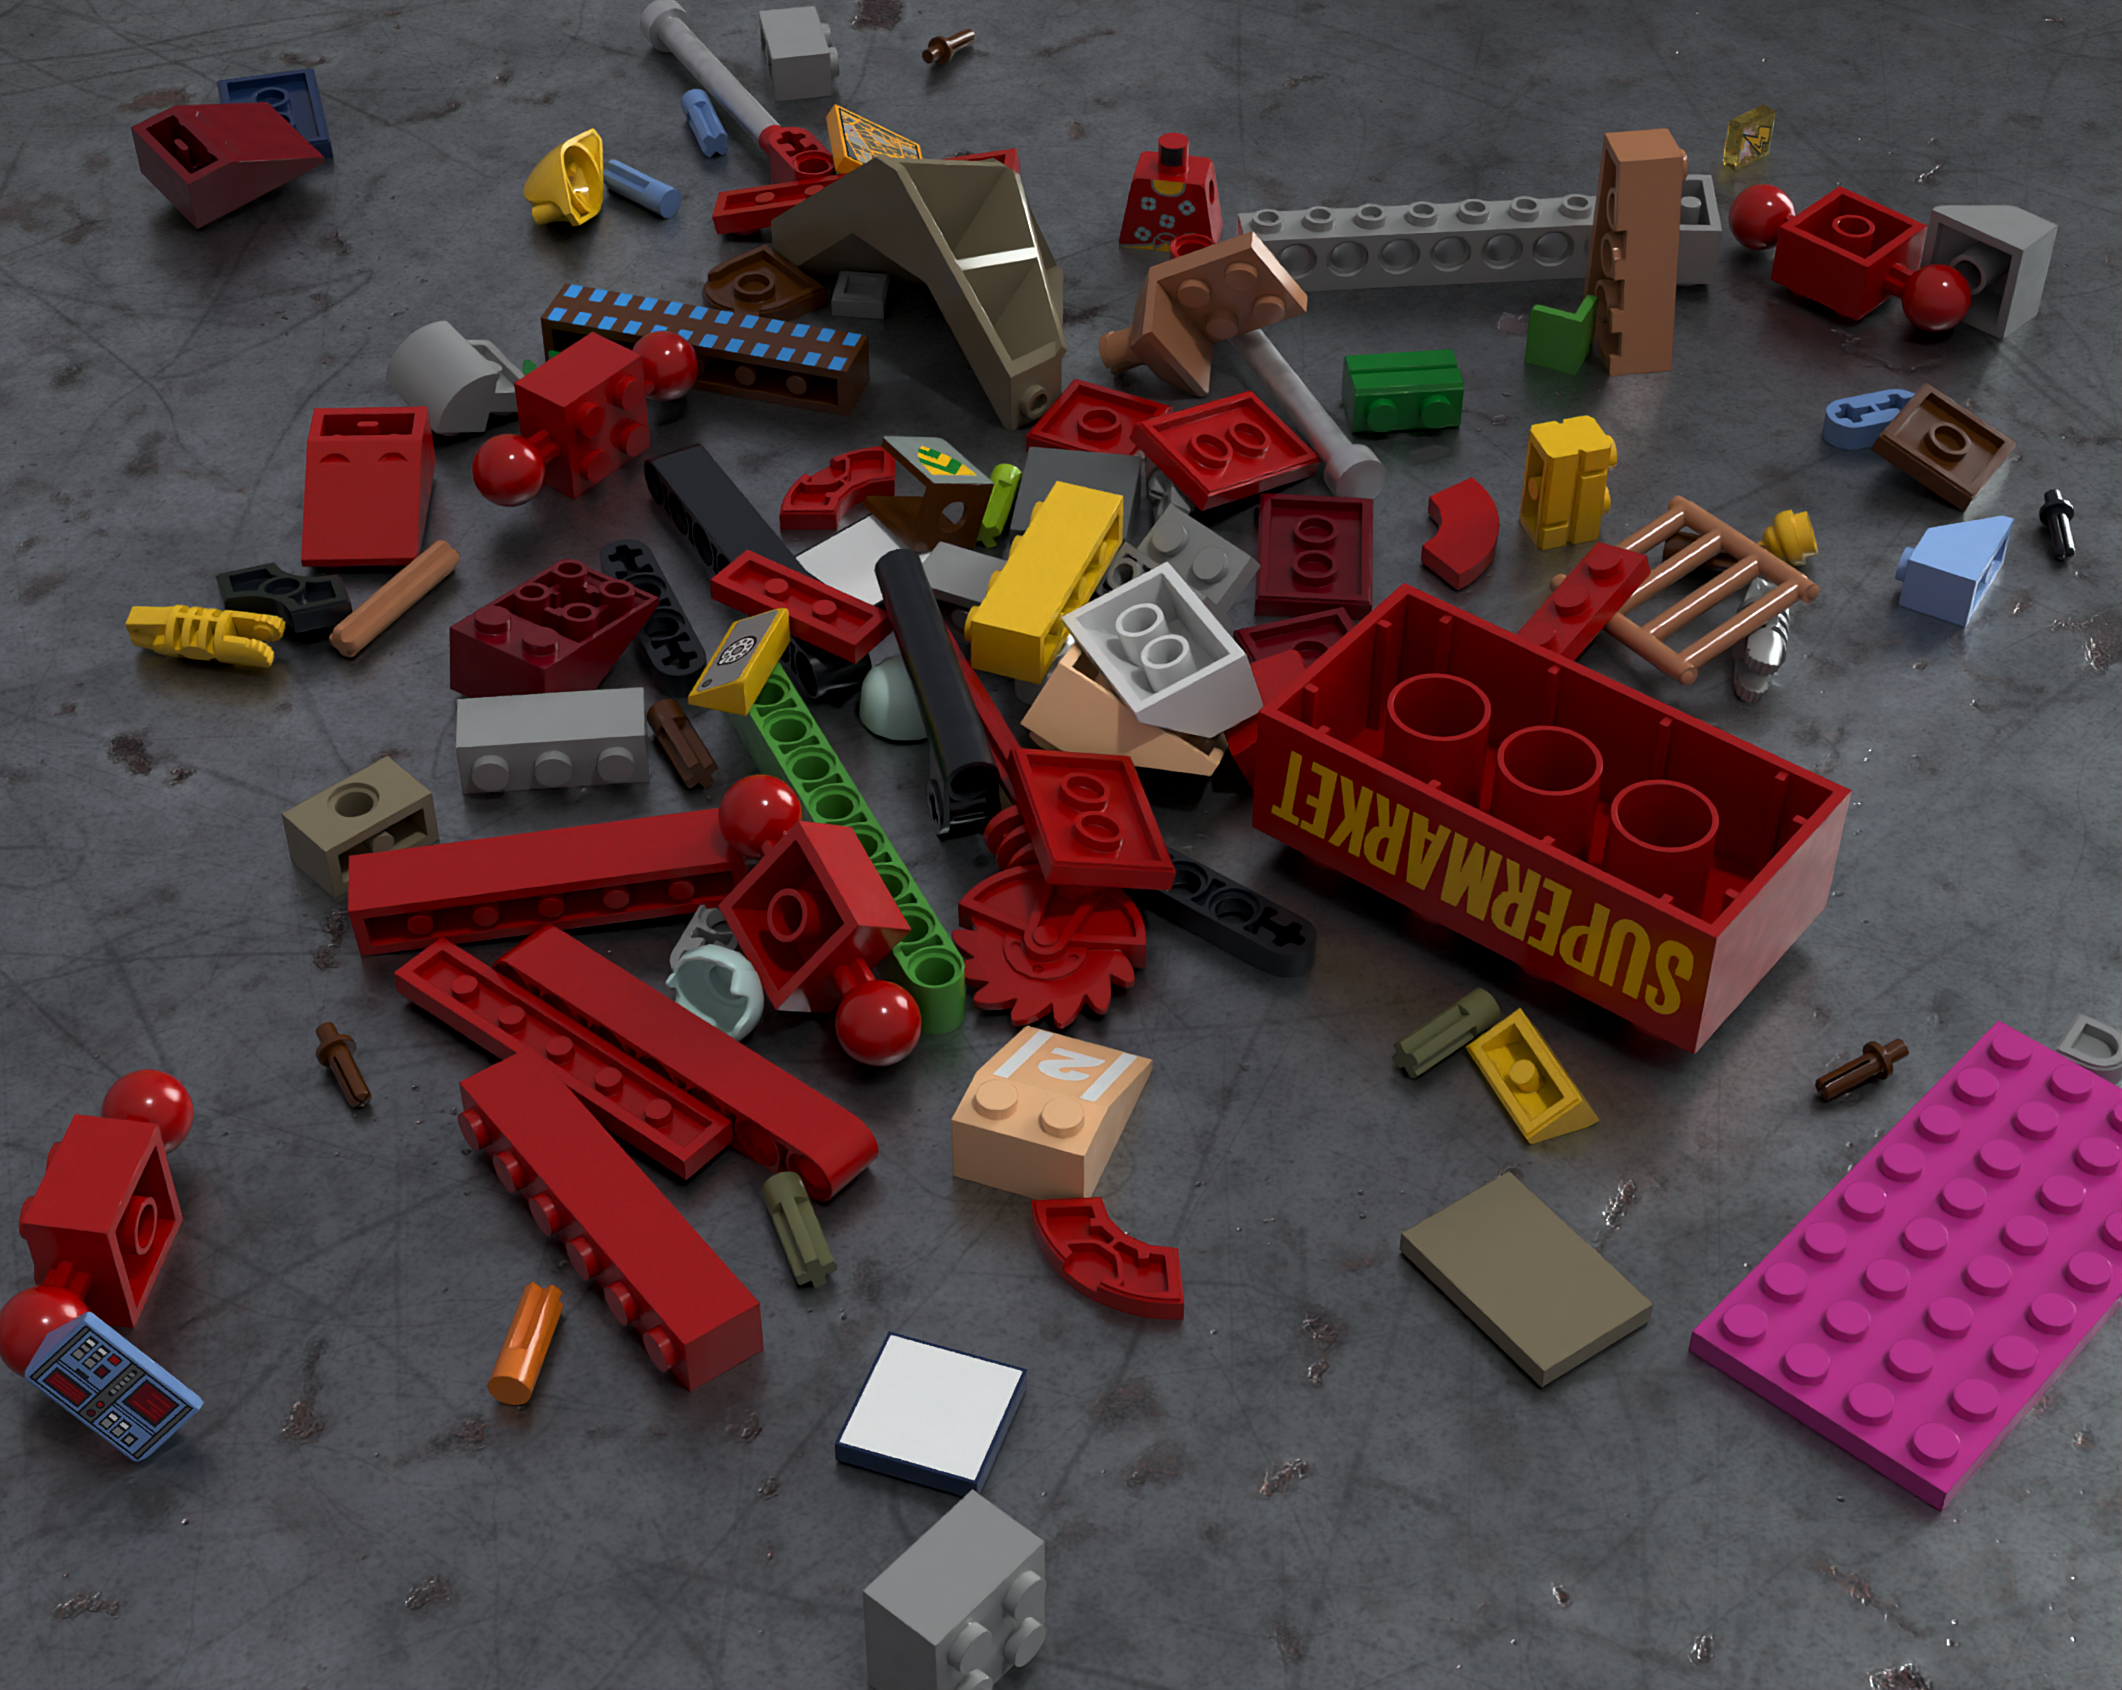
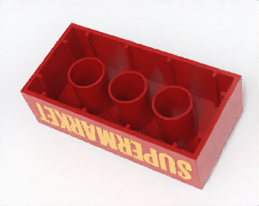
(1548, 813)

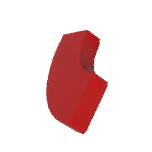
(826, 496)
(1465, 534)
(1105, 1261)

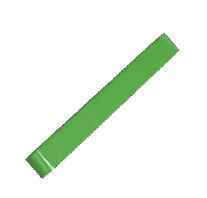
(793, 748)

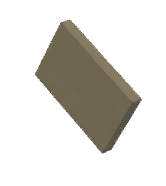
(1526, 1278)

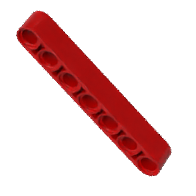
(771, 1111)

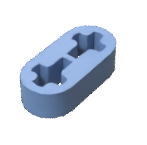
(1860, 419)

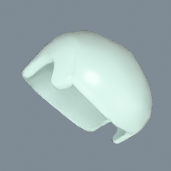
(889, 702)
(719, 989)

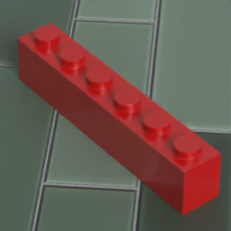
(540, 879)
(611, 1219)

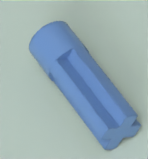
(704, 122)
(642, 189)

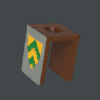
(947, 480)

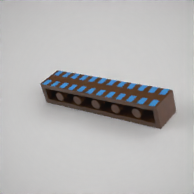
(734, 350)

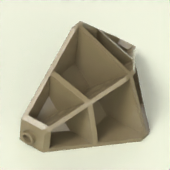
(973, 245)

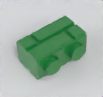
(1402, 391)

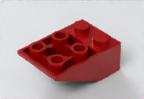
(366, 486)

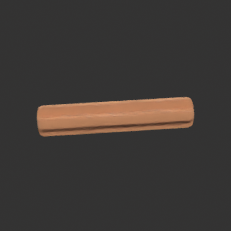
(394, 598)

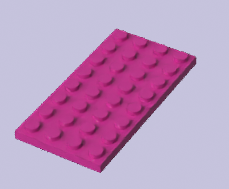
(1943, 1270)

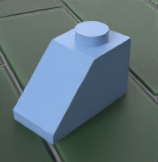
(1953, 568)

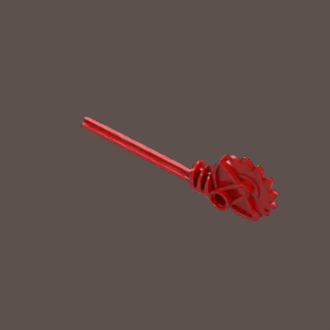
(1034, 940)

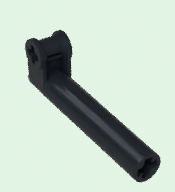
(962, 765)

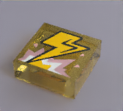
(1749, 137)

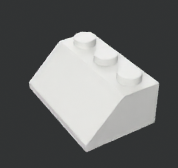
(1167, 655)

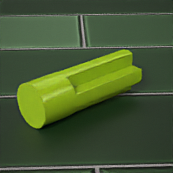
(1003, 496)

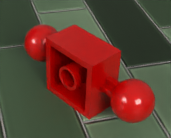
(1850, 255)
(583, 416)
(816, 920)
(101, 1214)

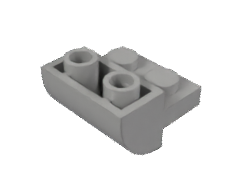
(453, 378)
(1200, 557)

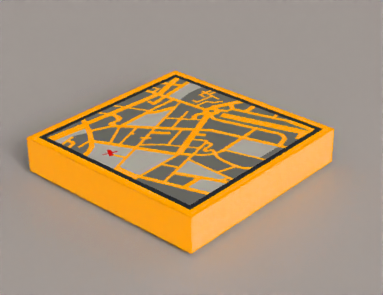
(860, 140)

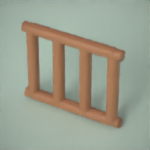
(1716, 537)

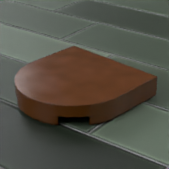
(763, 286)

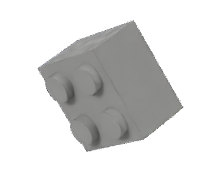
(957, 1603)

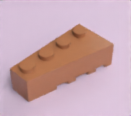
(1636, 250)

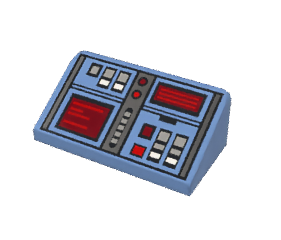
(111, 1386)

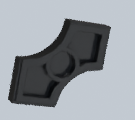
(299, 600)

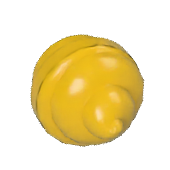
(1790, 538)

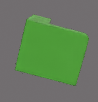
(1561, 338)

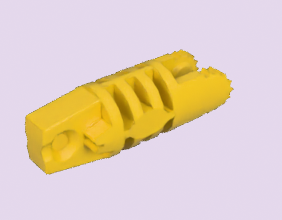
(206, 633)

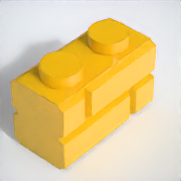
(1566, 482)

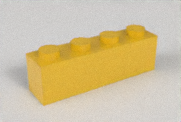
(1045, 577)

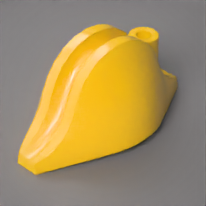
(568, 181)

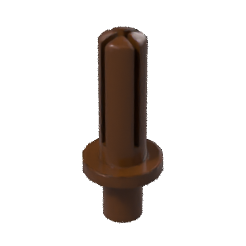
(941, 49)
(337, 1053)
(1875, 1061)

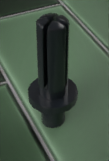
(2056, 515)

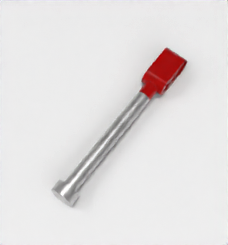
(792, 150)
(1349, 467)

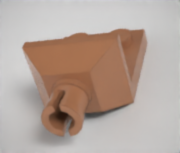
(1198, 303)

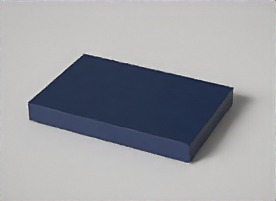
(291, 94)

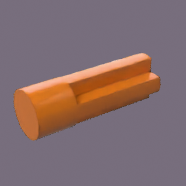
(526, 1344)

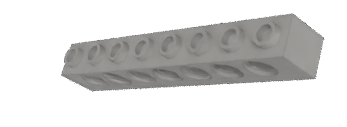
(1421, 255)

